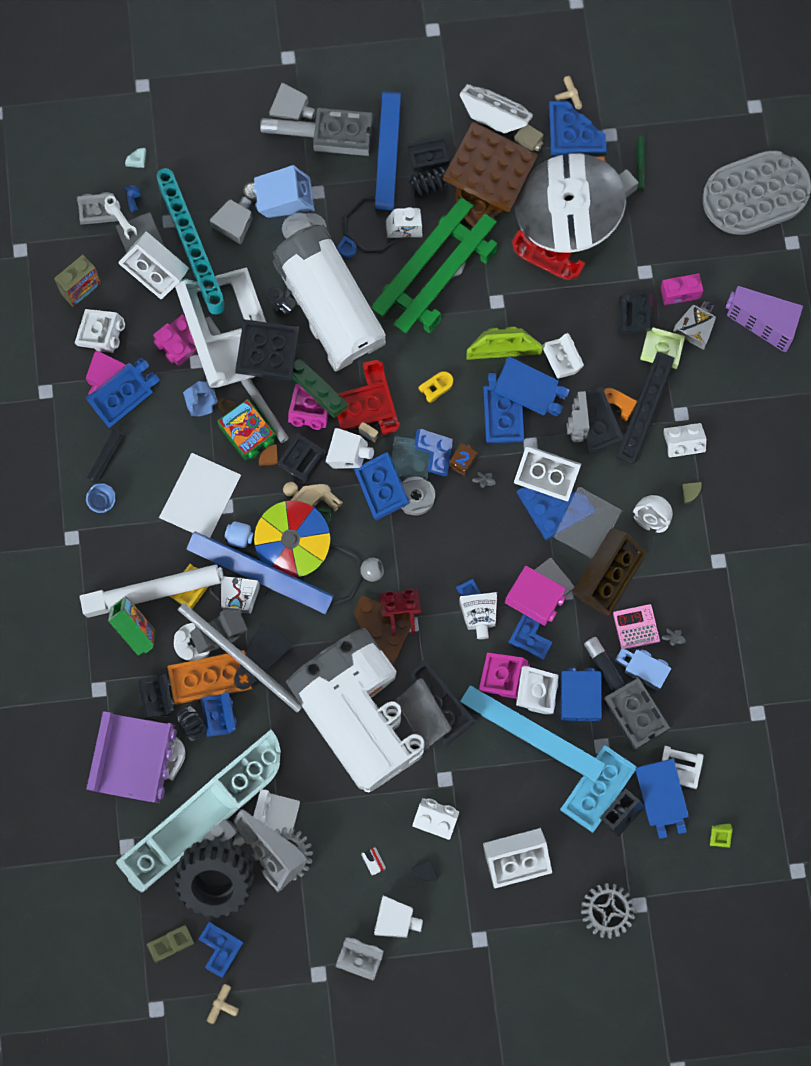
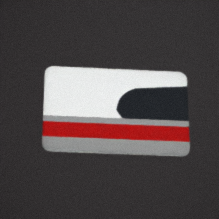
(373, 861)

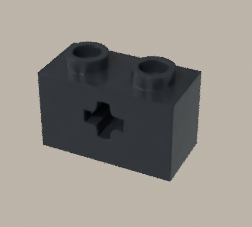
(622, 812)

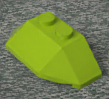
(503, 343)

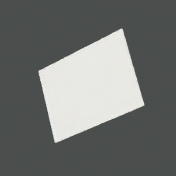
(200, 496)

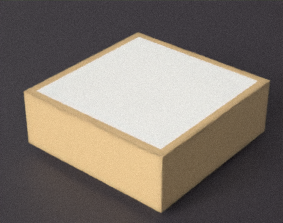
(368, 432)

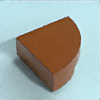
(269, 456)

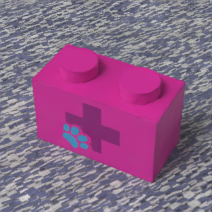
(681, 289)

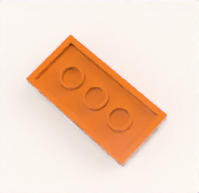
(204, 678)

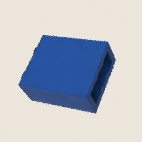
(580, 695)

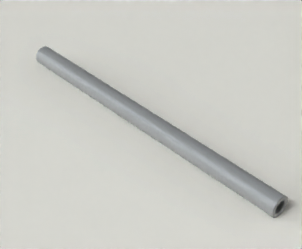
(255, 395)
(240, 657)

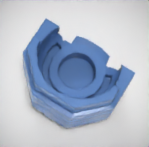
(200, 399)

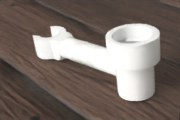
(114, 209)

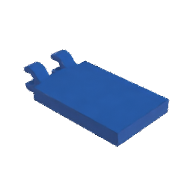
(529, 387)
(122, 392)
(502, 416)
(662, 795)

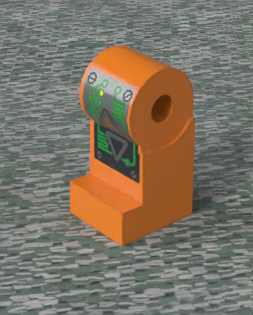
(620, 403)

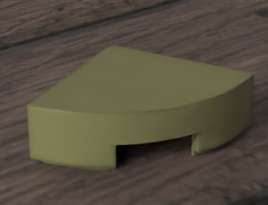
(691, 491)

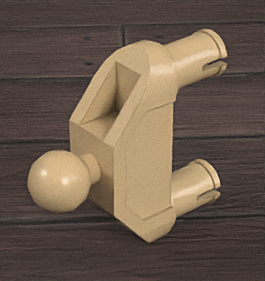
(312, 494)

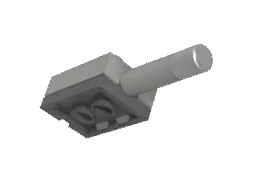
(333, 132)

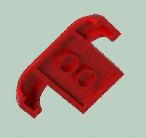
(551, 261)
(370, 403)

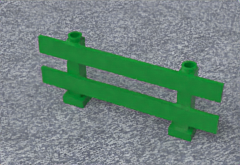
(470, 242)

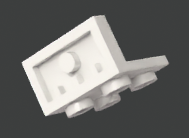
(276, 811)

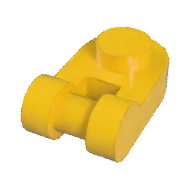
(442, 381)

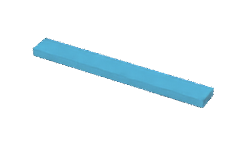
(533, 733)

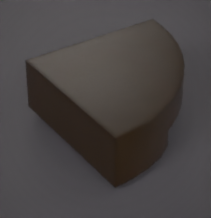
(226, 405)

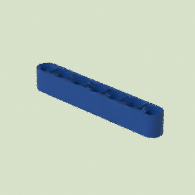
(388, 151)

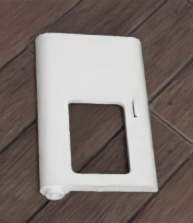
(219, 352)

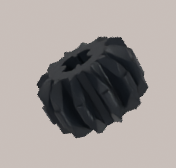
(191, 723)

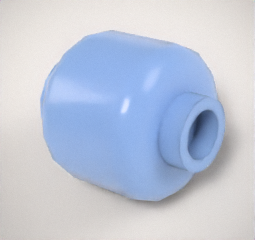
(239, 535)

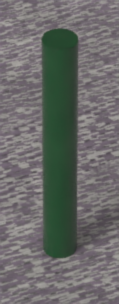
(640, 162)

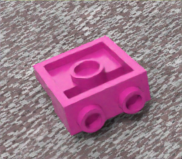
(176, 341)
(306, 410)
(502, 674)

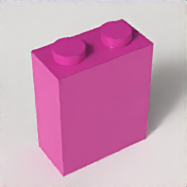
(536, 596)

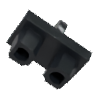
(281, 300)

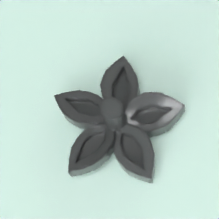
(484, 479)
(674, 637)

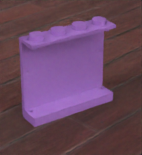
(131, 757)

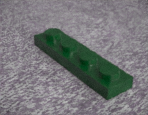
(318, 389)

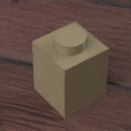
(529, 138)

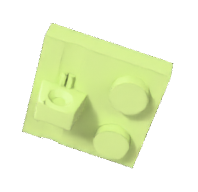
(664, 342)

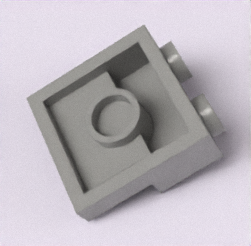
(578, 422)

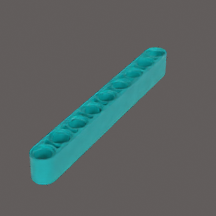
(191, 248)

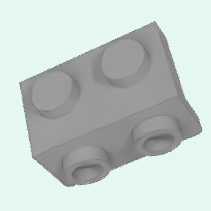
(93, 209)
(360, 958)

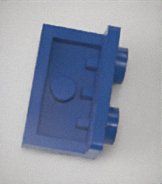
(218, 714)

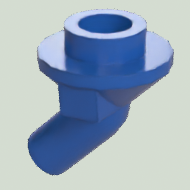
(132, 193)

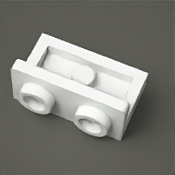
(563, 356)
(685, 440)
(436, 818)

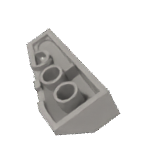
(277, 855)

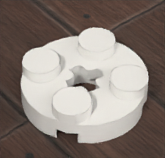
(181, 640)

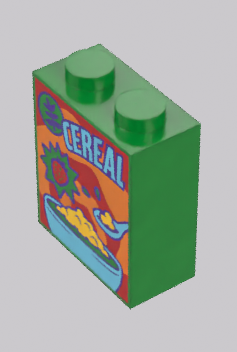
(247, 430)
(132, 626)

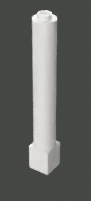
(101, 602)

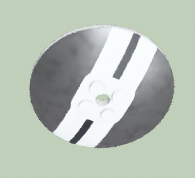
(576, 223)

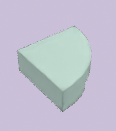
(137, 158)

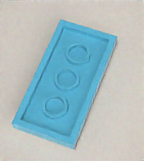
(593, 798)

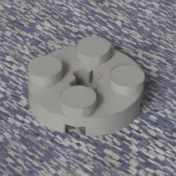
(422, 487)

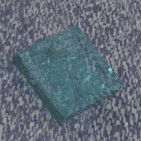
(408, 460)

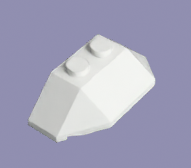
(494, 109)

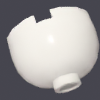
(653, 513)

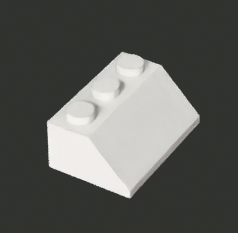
(153, 265)
(547, 473)
(517, 858)

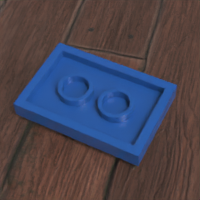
(382, 486)

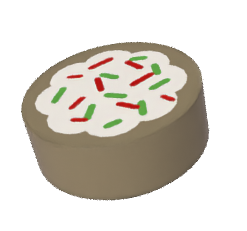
(249, 192)

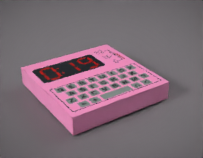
(636, 627)

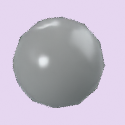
(372, 569)

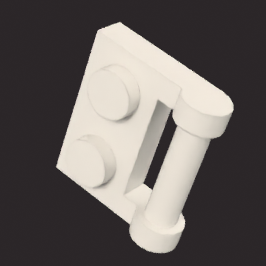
(687, 775)

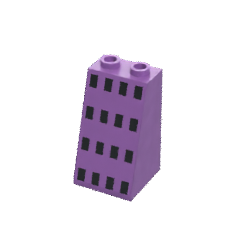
(765, 316)

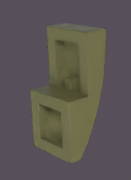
(170, 943)

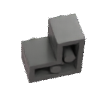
(228, 624)

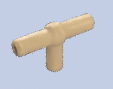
(571, 93)
(219, 1004)

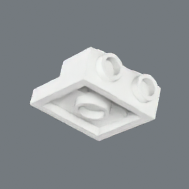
(100, 330)
(537, 690)

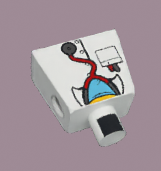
(404, 223)
(239, 594)

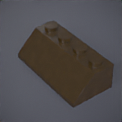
(609, 571)

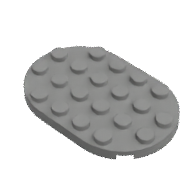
(756, 192)

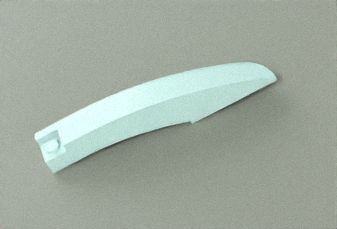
(204, 810)

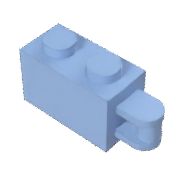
(643, 666)

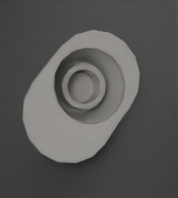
(299, 221)

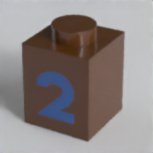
(463, 458)

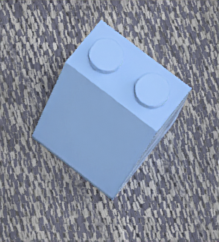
(284, 192)

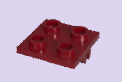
(400, 602)

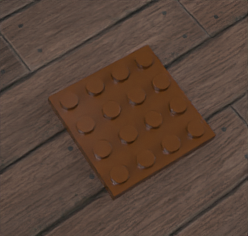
(490, 167)

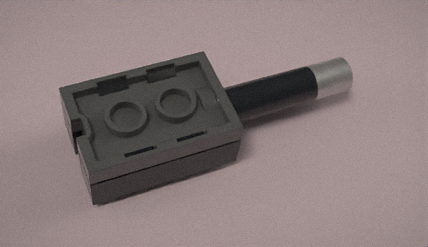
(628, 703)

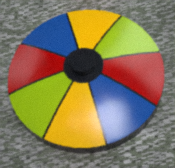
(293, 538)

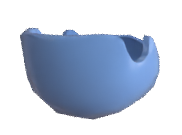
(100, 498)

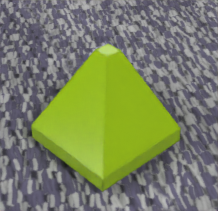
(721, 835)

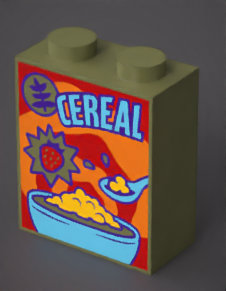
(77, 280)

